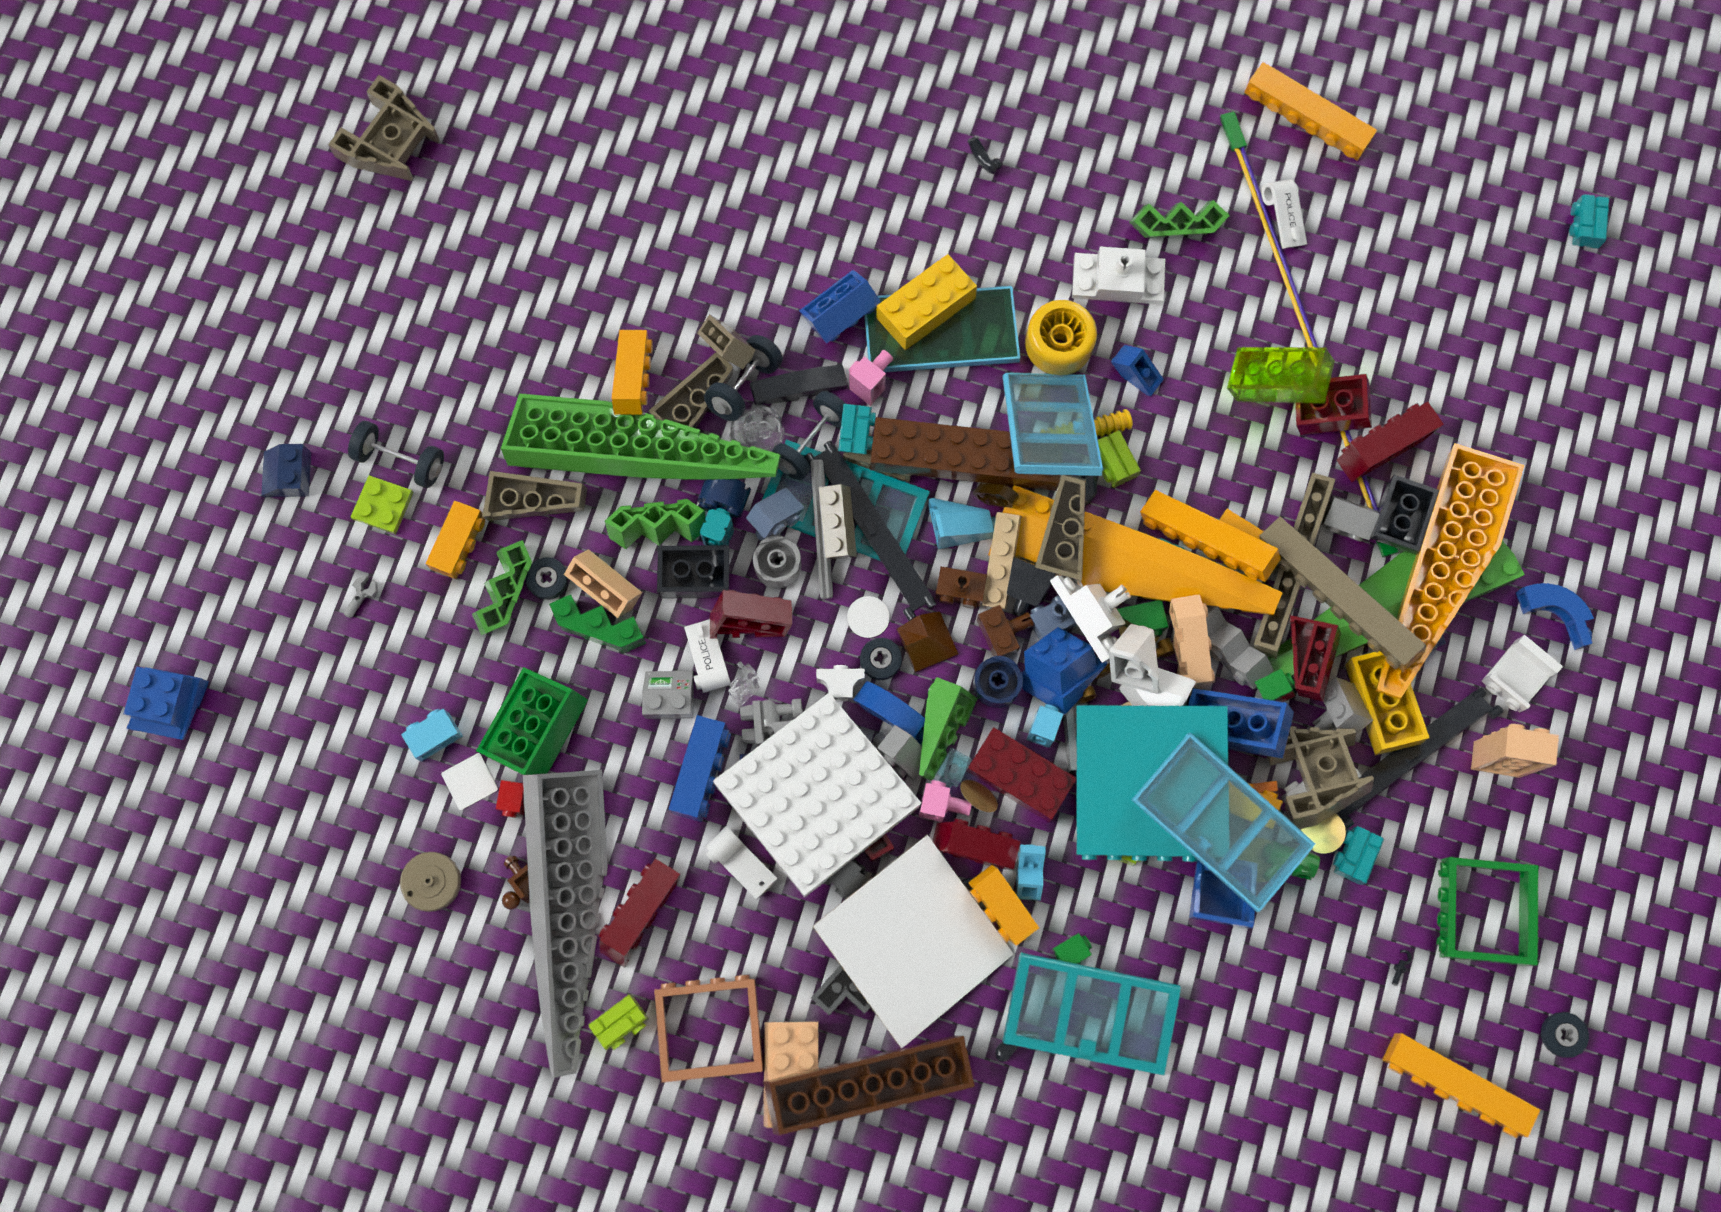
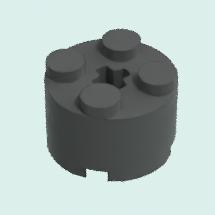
(849, 878)

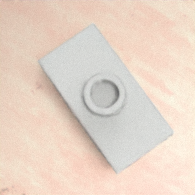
(840, 681)

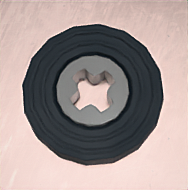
(546, 590)
(890, 666)
(1577, 1035)

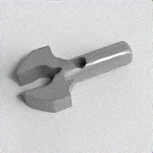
(361, 594)

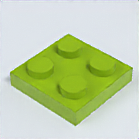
(382, 504)

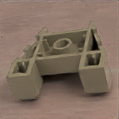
(389, 136)
(1326, 773)

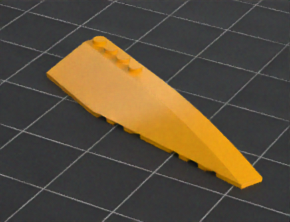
(1455, 551)
(1142, 563)

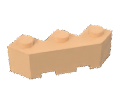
(1192, 640)

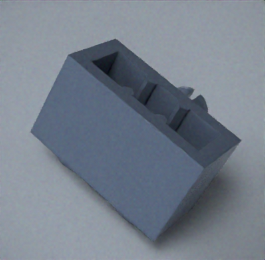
(775, 513)
(1051, 617)

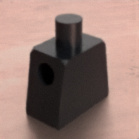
(1028, 584)

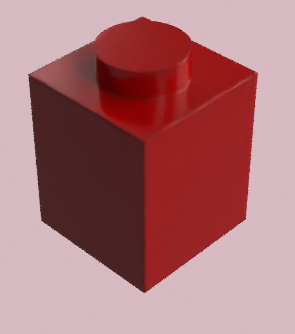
(510, 799)

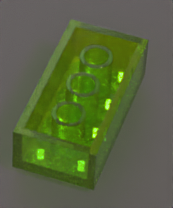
(1281, 374)

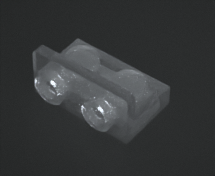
(744, 687)

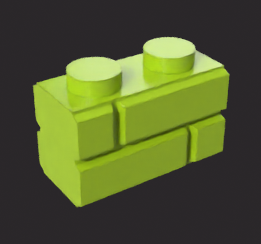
(1117, 460)
(619, 1022)

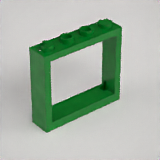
(1527, 911)

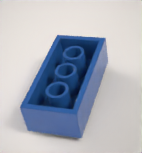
(1253, 723)
(700, 768)

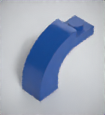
(1564, 604)
(890, 710)

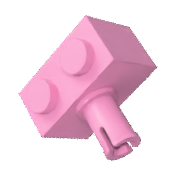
(868, 378)
(938, 801)

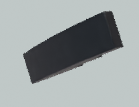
(798, 384)

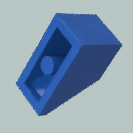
(1137, 369)

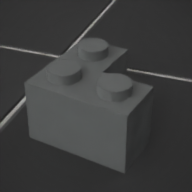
(836, 989)

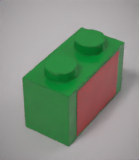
(1277, 686)

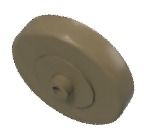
(430, 881)

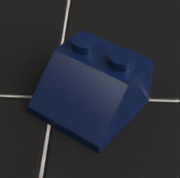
(286, 471)

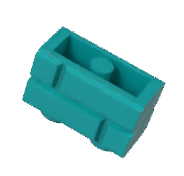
(1589, 221)
(856, 429)
(718, 528)
(1358, 855)

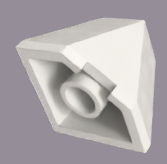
(1135, 659)
(1172, 691)

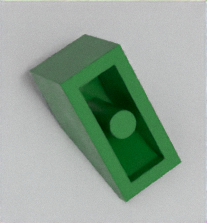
(1146, 614)

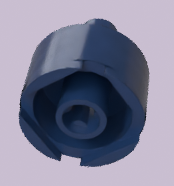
(724, 494)
(1010, 681)

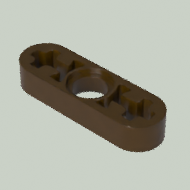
(996, 495)

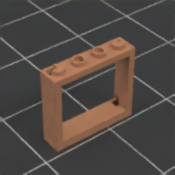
(691, 987)

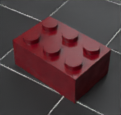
(1345, 407)

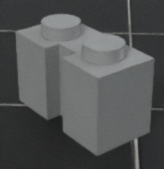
(1350, 518)

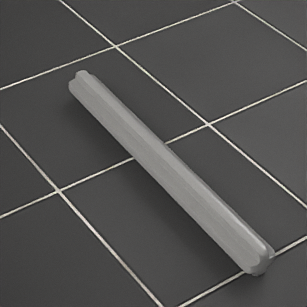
(824, 564)

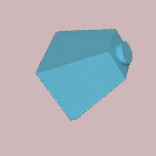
(959, 523)

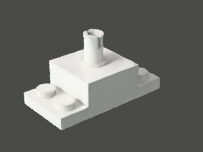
(1118, 276)
(1093, 611)

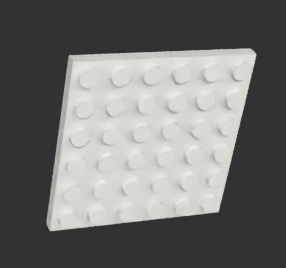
(817, 794)

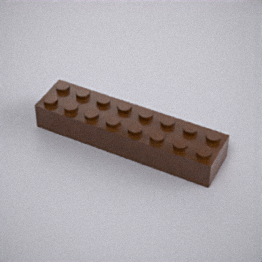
(950, 454)
(868, 1084)

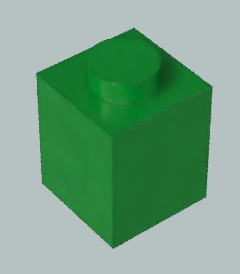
(1073, 949)

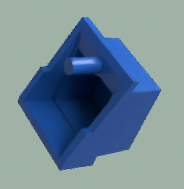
(1060, 669)
(163, 702)
(1217, 902)

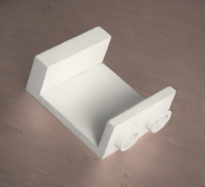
(1520, 673)

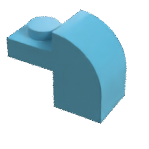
(1030, 872)

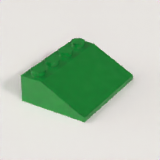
(532, 724)

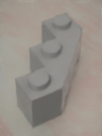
(1234, 651)

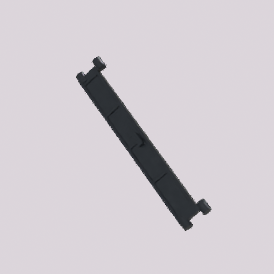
(876, 532)
(1405, 759)

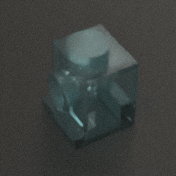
(958, 759)

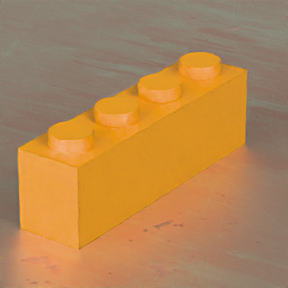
(630, 372)

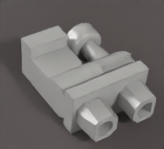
(766, 719)

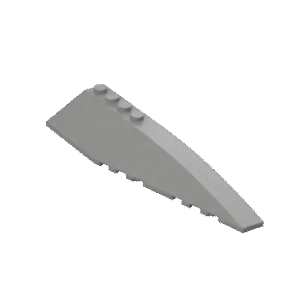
(565, 892)

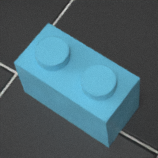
(1045, 725)
(431, 734)

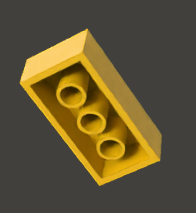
(926, 302)
(1395, 721)

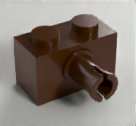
(960, 587)
(1001, 632)

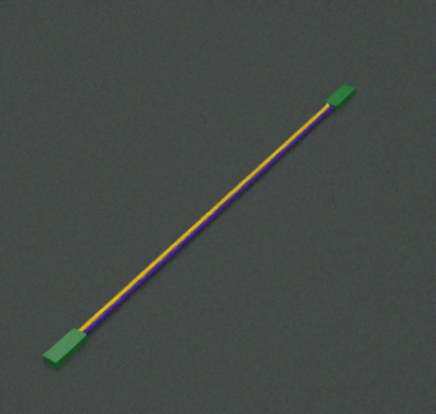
(1237, 142)

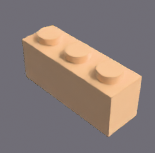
(602, 583)

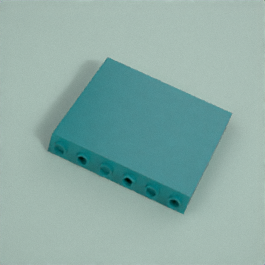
(1115, 759)

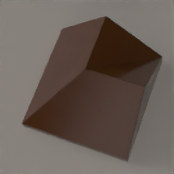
(927, 640)

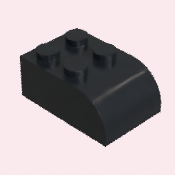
(1404, 514)
(692, 571)

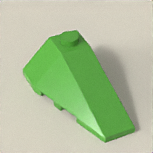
(946, 710)

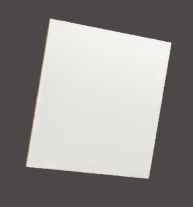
(913, 941)

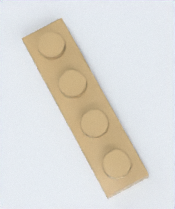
(1001, 558)

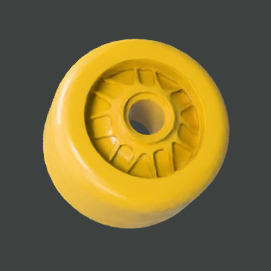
(1064, 322)

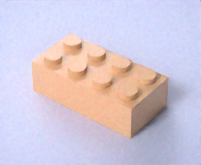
(1515, 751)
(787, 1051)

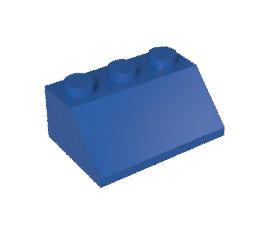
(840, 306)

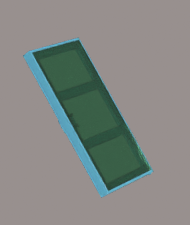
(974, 336)

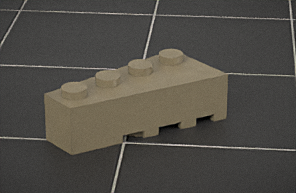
(686, 401)
(527, 496)
(1064, 535)

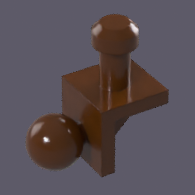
(519, 883)

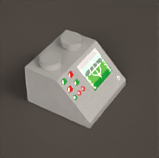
(668, 695)

